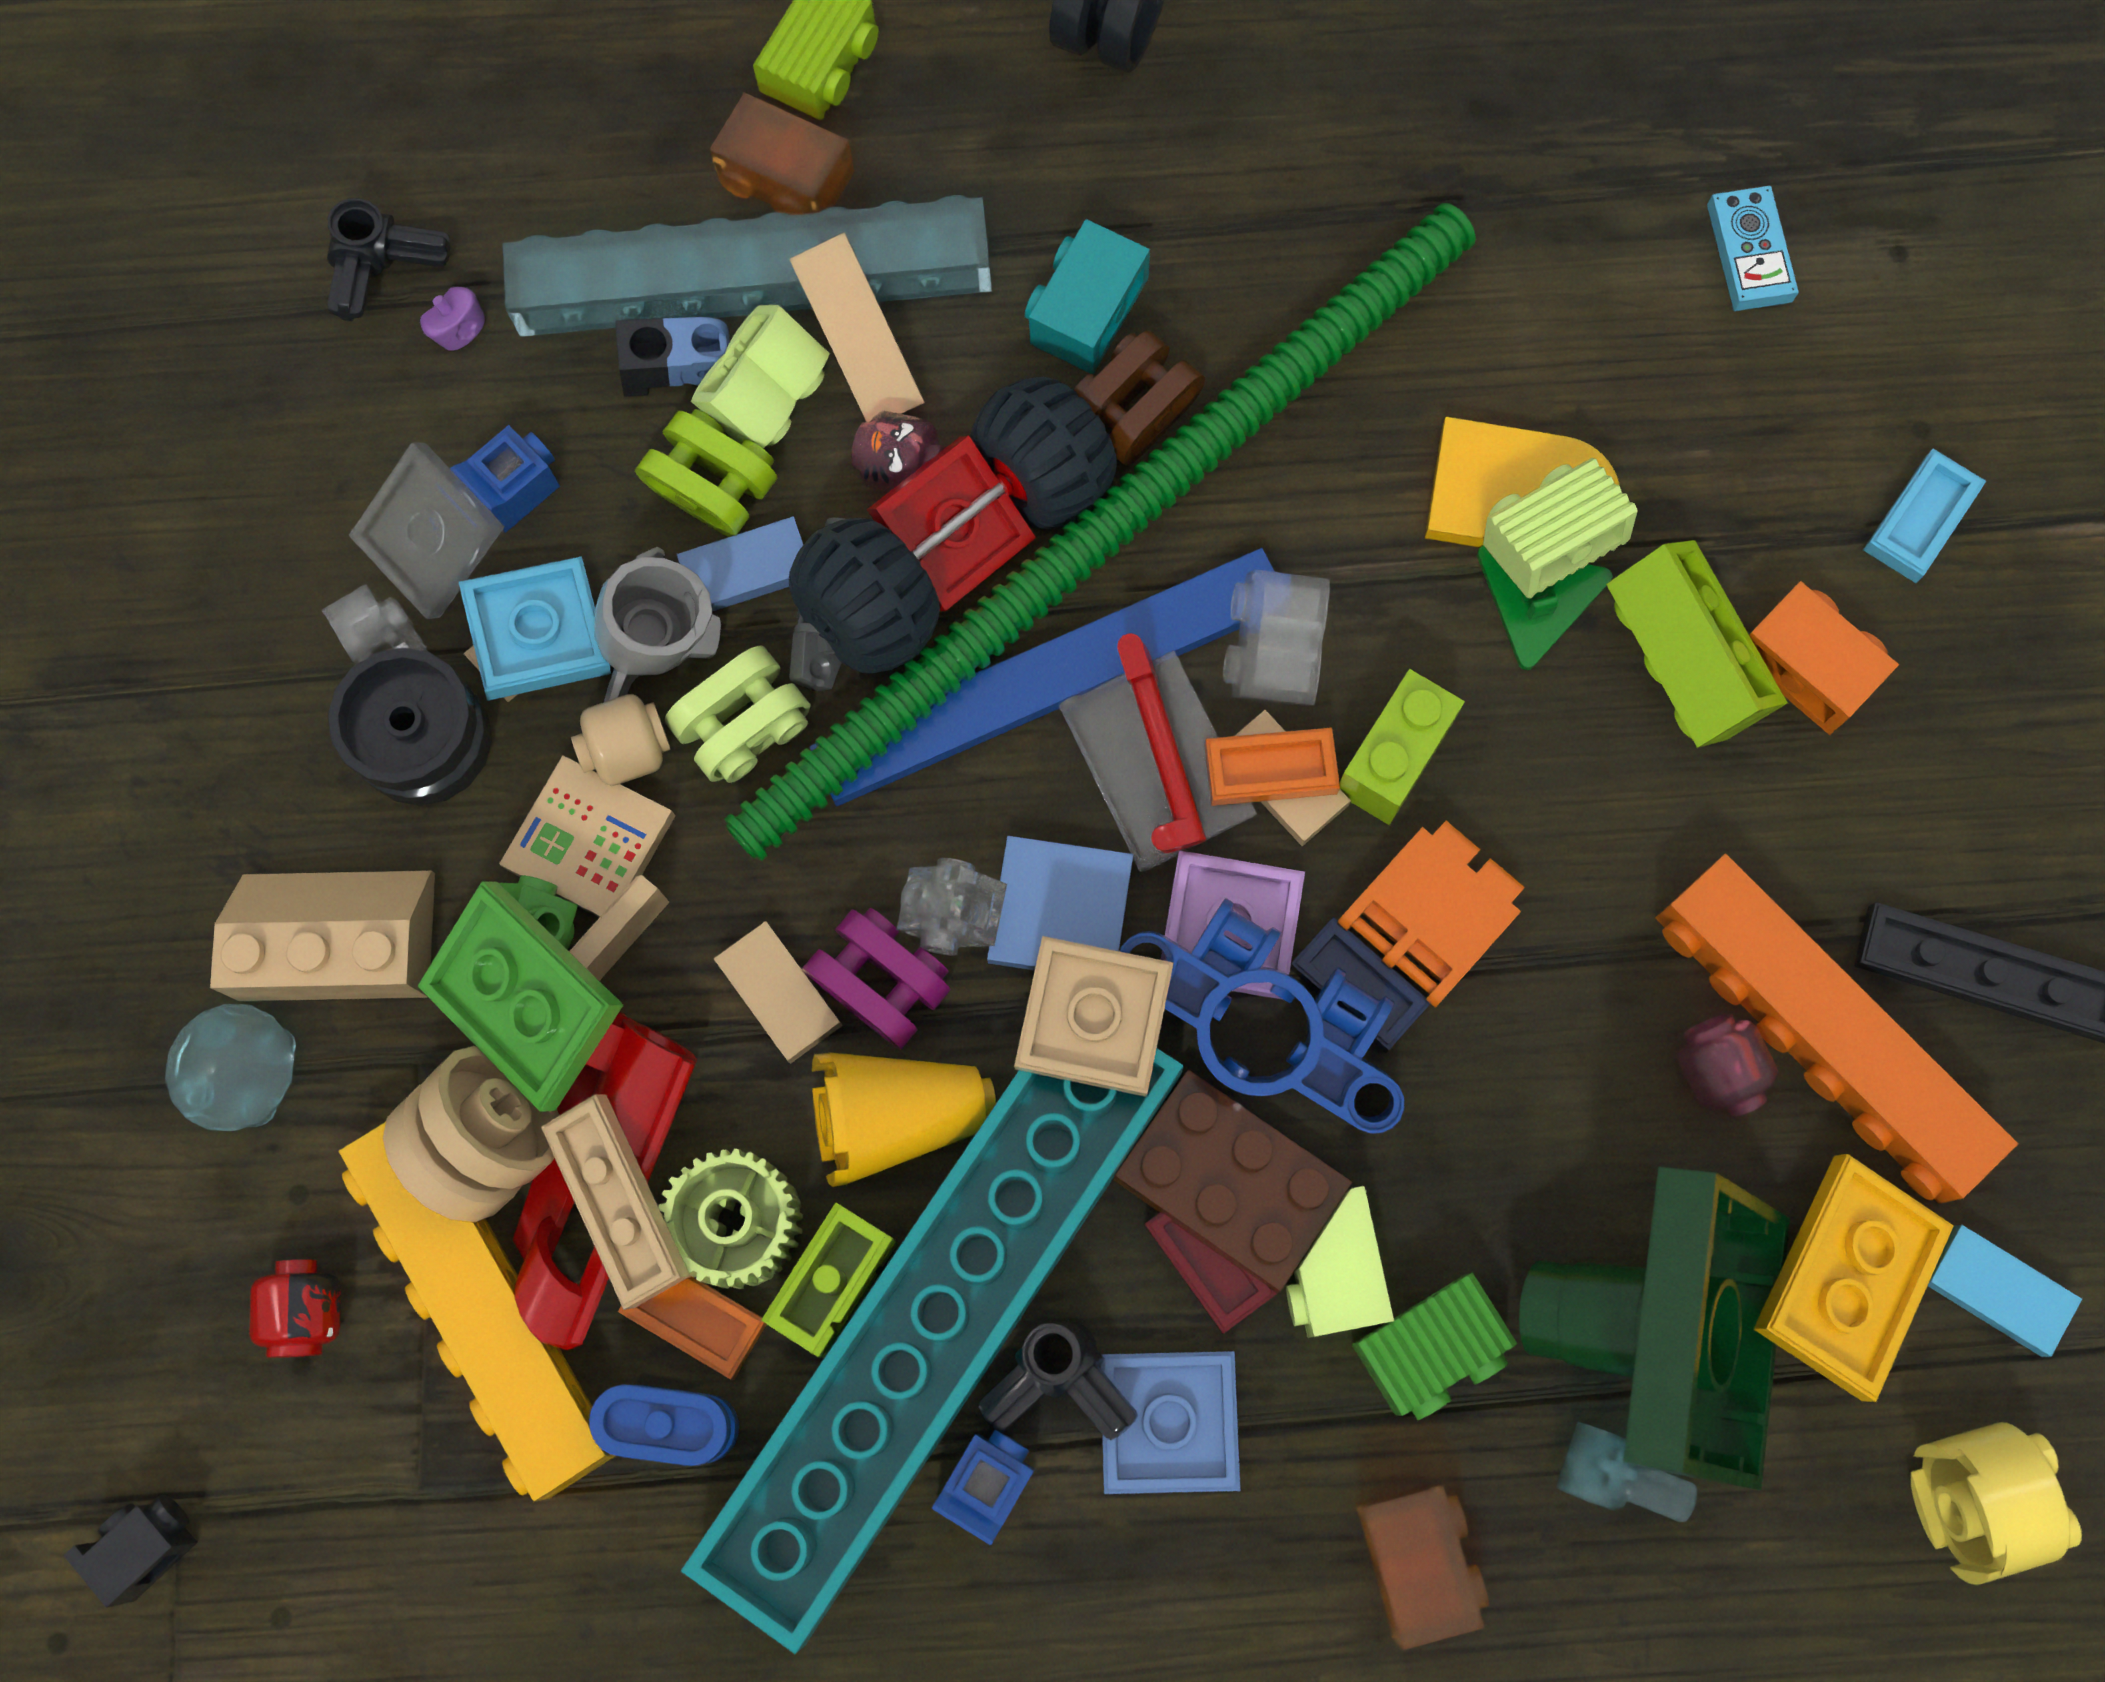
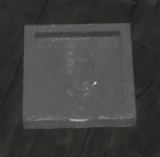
(426, 530)

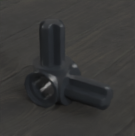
(361, 259)
(1037, 1376)

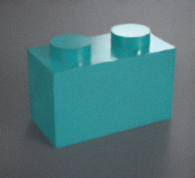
(1087, 296)

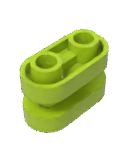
(701, 440)

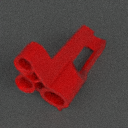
(645, 1085)

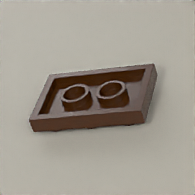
(1232, 1181)

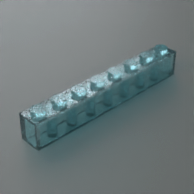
(739, 264)

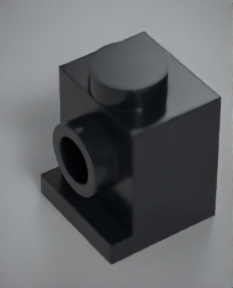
(133, 1551)

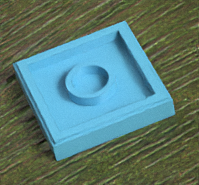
(533, 628)

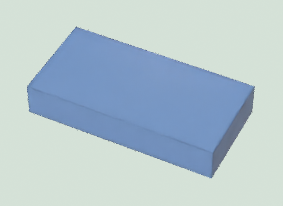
(746, 563)

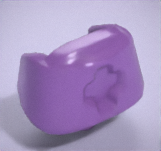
(454, 318)

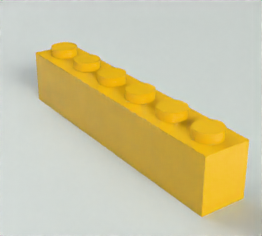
(469, 1292)

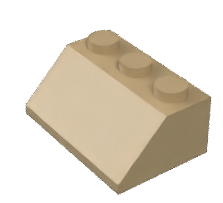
(325, 936)

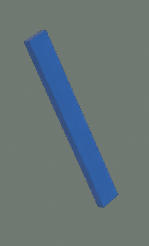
(1060, 669)

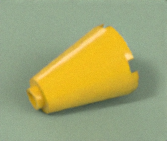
(893, 1110)

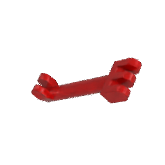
(1140, 673)

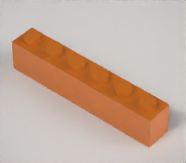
(1835, 1033)

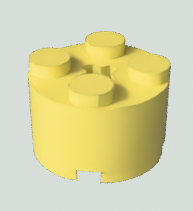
(1993, 1502)

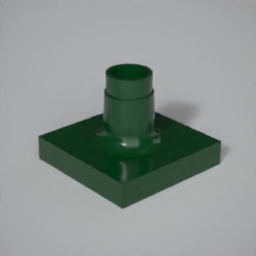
(1677, 1327)

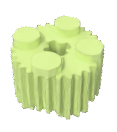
(768, 1228)

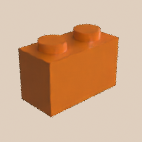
(1820, 657)

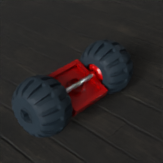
(952, 523)

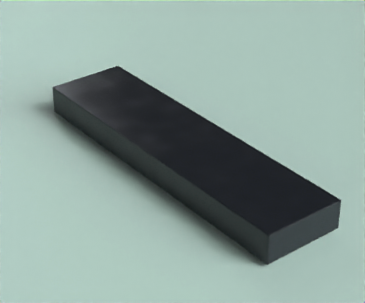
(1983, 970)

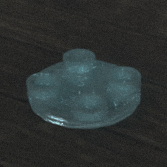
(230, 1067)

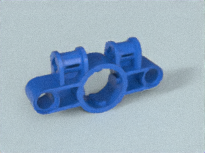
(1323, 1068)

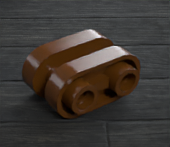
(1133, 366)

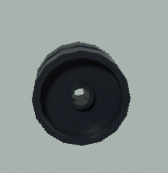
(1117, 26)
(410, 726)

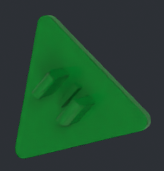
(1540, 621)

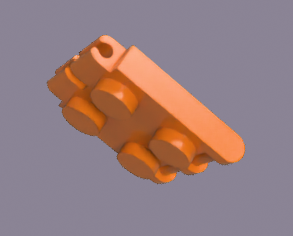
(1435, 909)

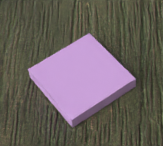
(1259, 893)

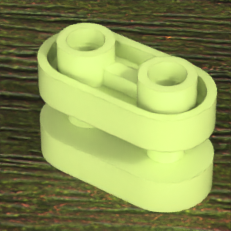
(732, 749)

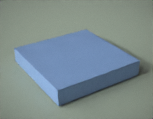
(1059, 895)
(1183, 1424)

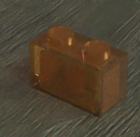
(781, 159)
(1422, 1565)

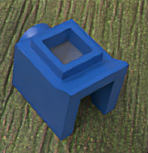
(509, 475)
(985, 1485)

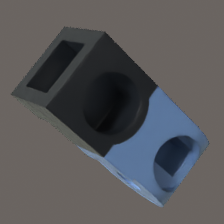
(667, 351)

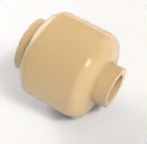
(621, 739)

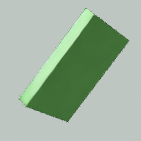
(519, 996)

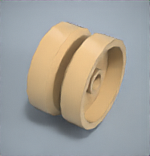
(466, 1138)

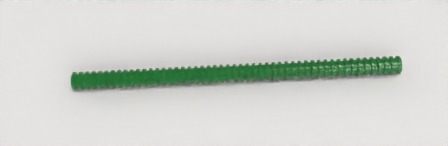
(1099, 532)

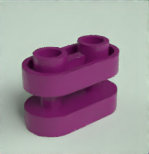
(872, 939)

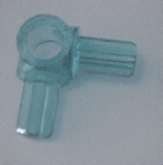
(1599, 1476)

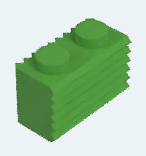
(1435, 1347)

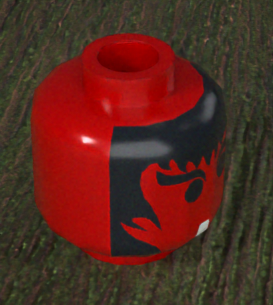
(295, 1310)

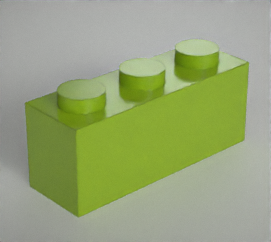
(1695, 643)

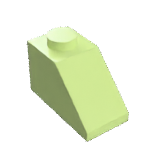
(1341, 1274)

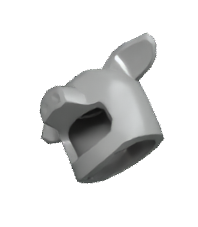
(652, 619)

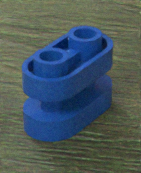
(664, 1424)

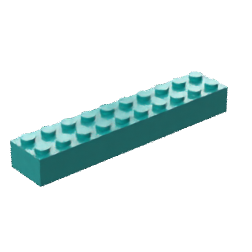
(918, 1348)

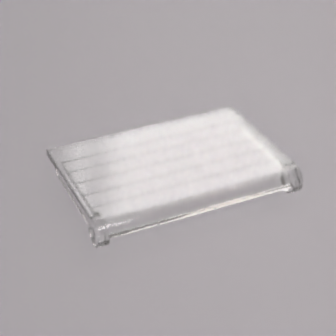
(1123, 765)

